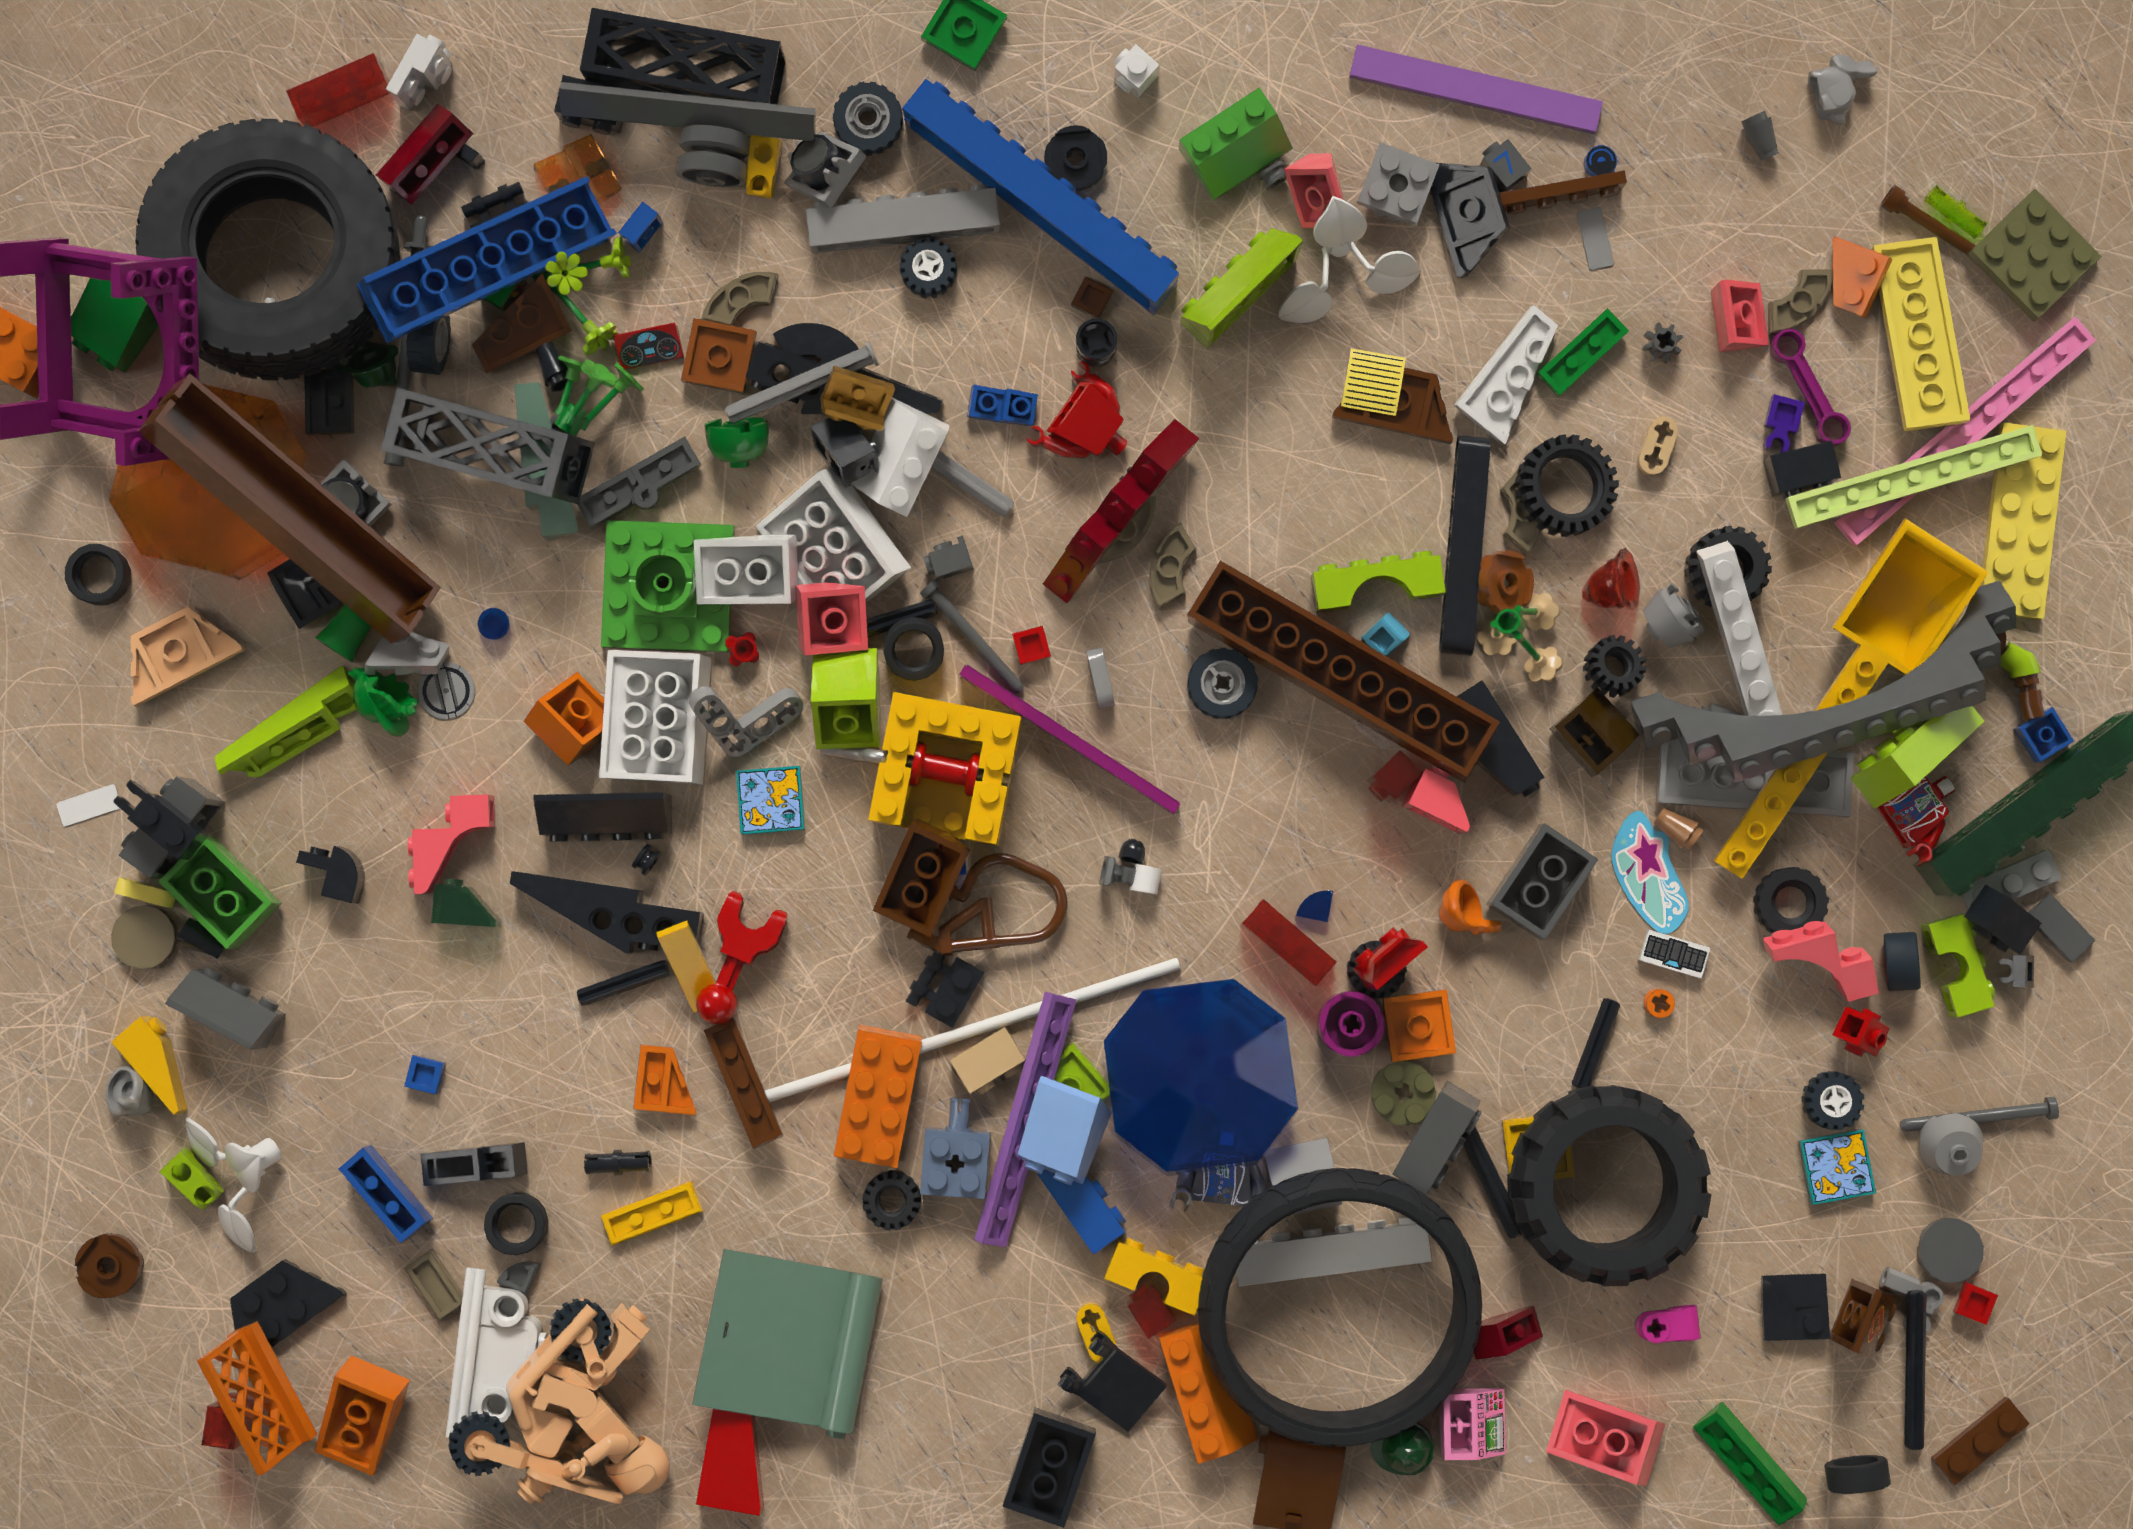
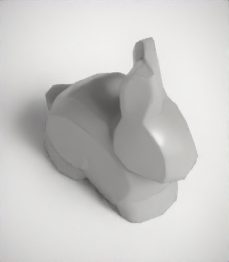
(1834, 86)

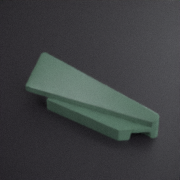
(556, 515)

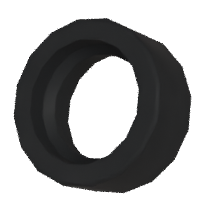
(75, 564)
(899, 668)
(491, 1221)
(1857, 1474)

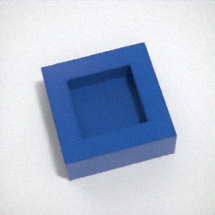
(424, 1074)

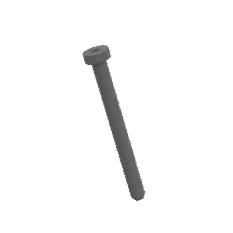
(971, 635)

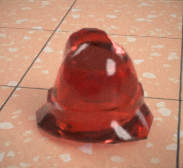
(1614, 583)

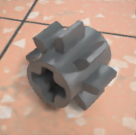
(1671, 342)

